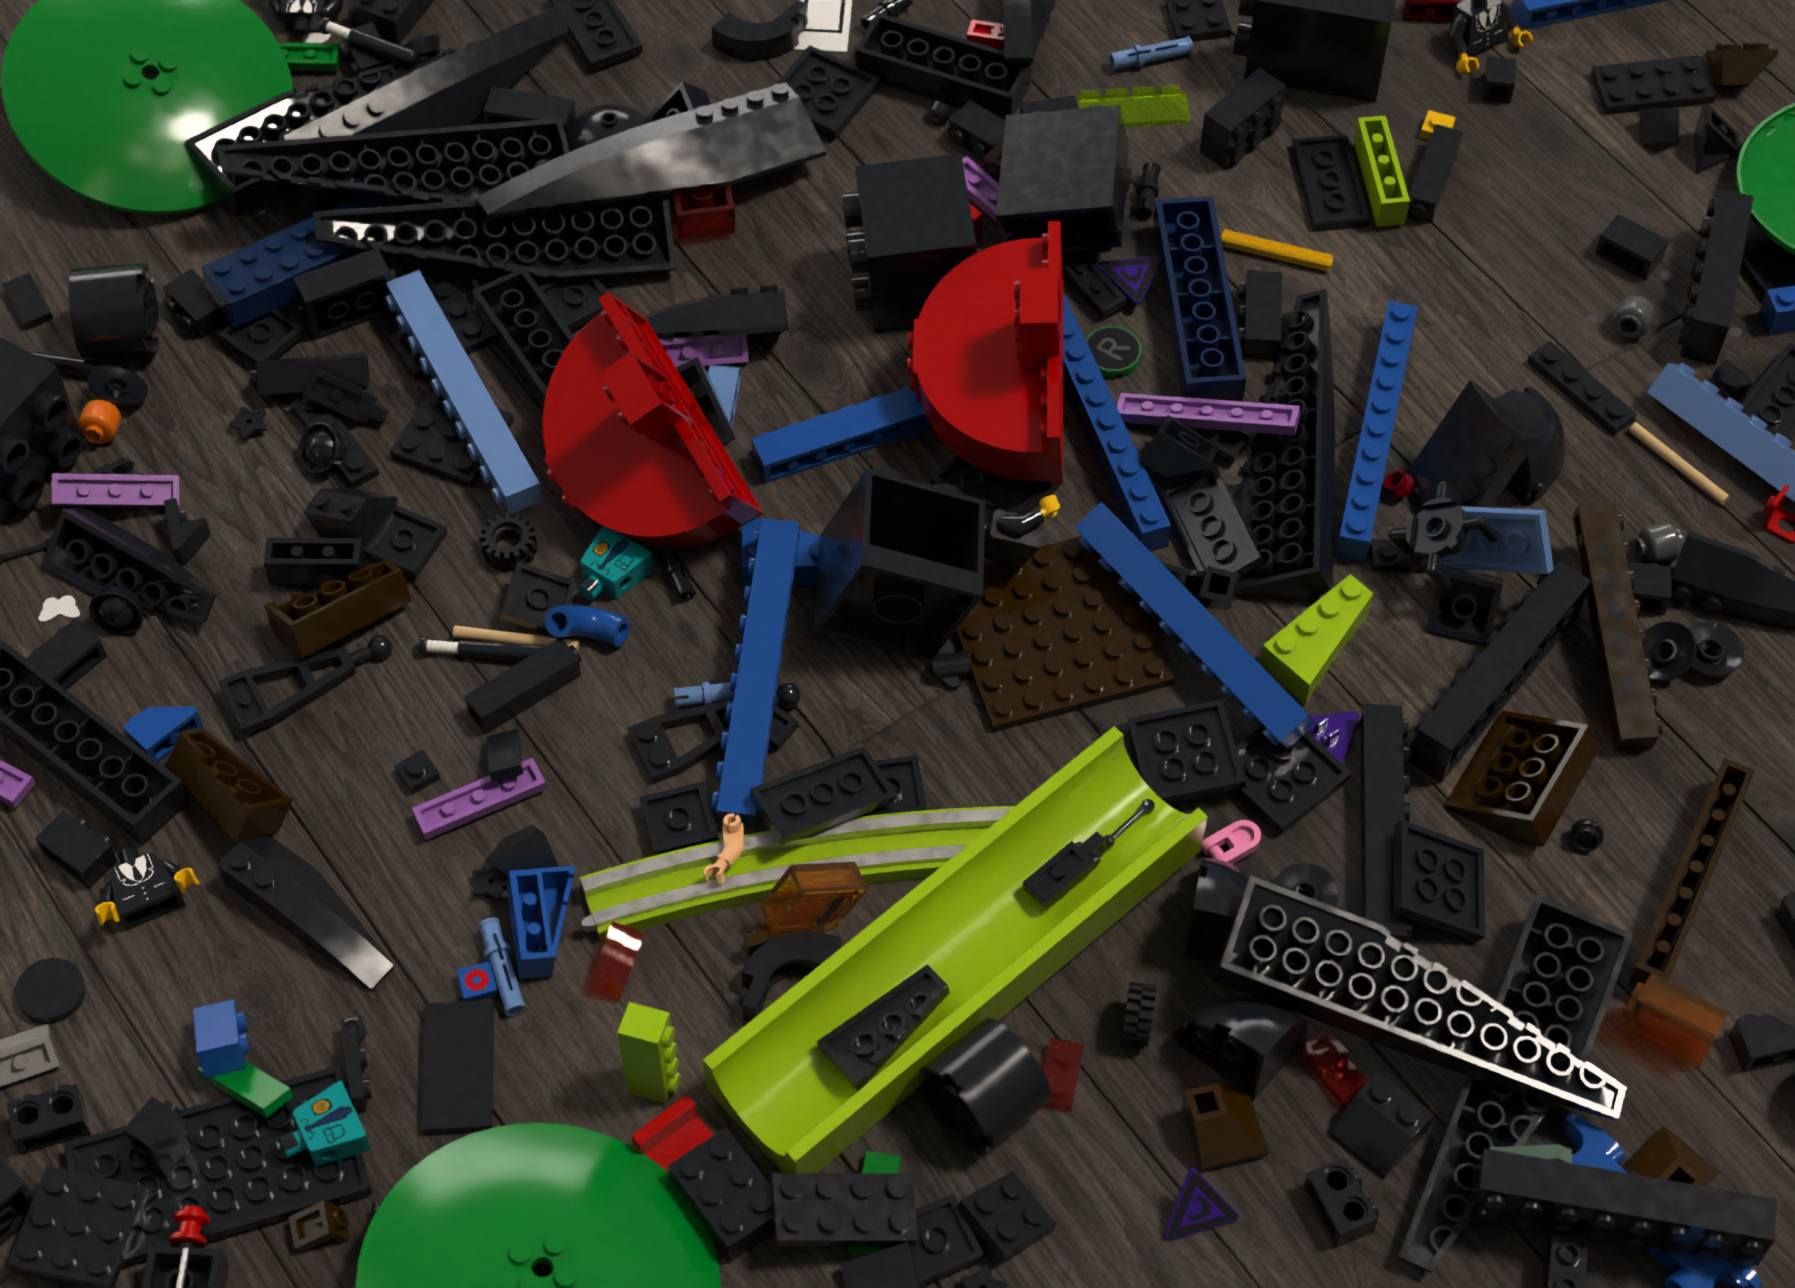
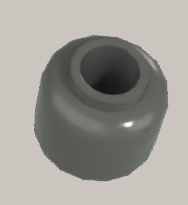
(1633, 317)
(1659, 543)

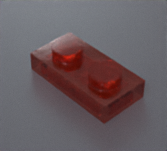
(1062, 1072)

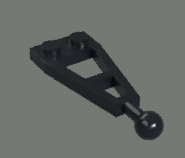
(250, 708)
(657, 750)

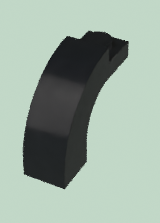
(760, 40)
(1212, 587)
(779, 958)

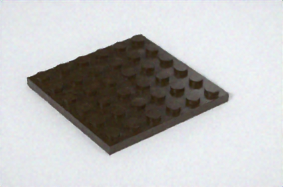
(1058, 638)

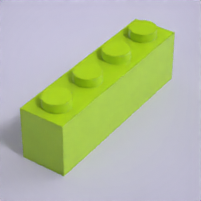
(1381, 171)
(648, 1053)

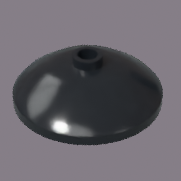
(603, 122)

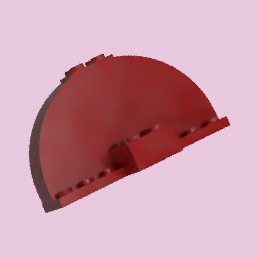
(993, 358)
(635, 441)

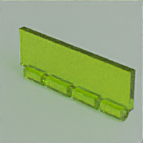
(1144, 105)

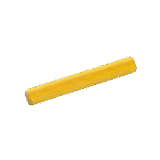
(1276, 250)

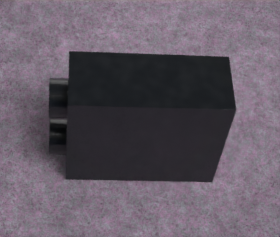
(1317, 43)
(1066, 171)

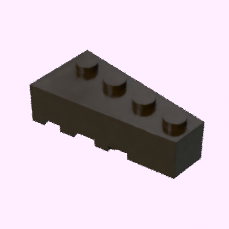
(338, 608)
(228, 786)

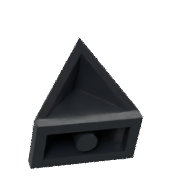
(1714, 140)
(523, 851)

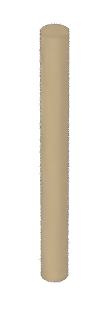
(1679, 463)
(506, 637)

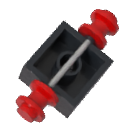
(189, 1261)

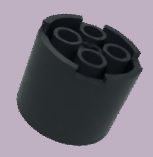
(113, 310)
(985, 1084)

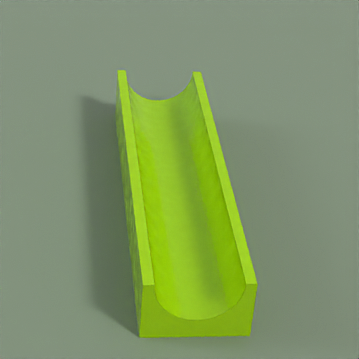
(974, 932)

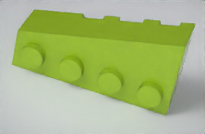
(1315, 639)

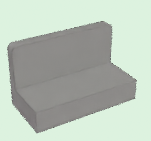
(27, 1054)

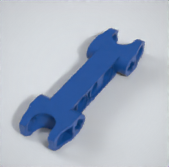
(1601, 1151)

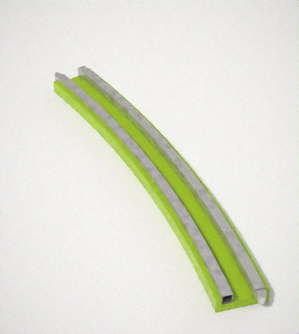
(675, 887)

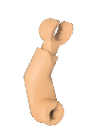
(733, 847)

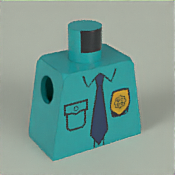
(613, 565)
(327, 1128)

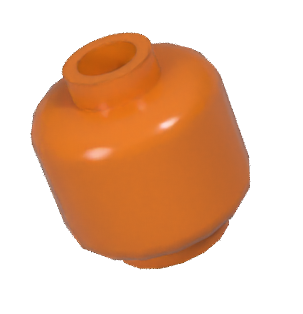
(99, 421)

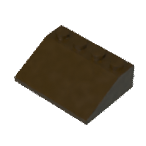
(1524, 776)

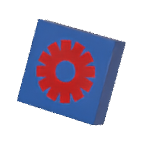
(477, 982)

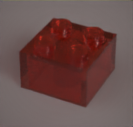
(703, 211)

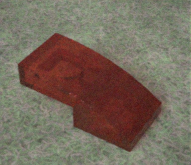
(615, 961)
(1331, 1065)

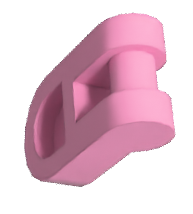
(1241, 837)

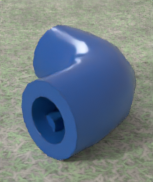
(587, 623)

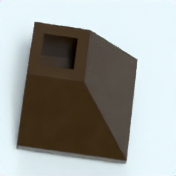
(1739, 66)
(1222, 1125)
(1671, 1159)

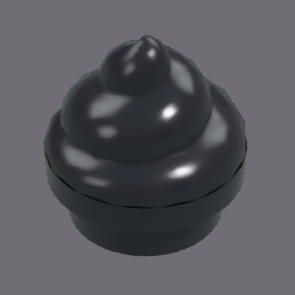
(1586, 835)

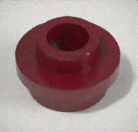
(1398, 484)

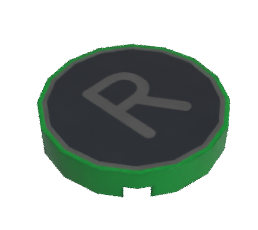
(1115, 350)

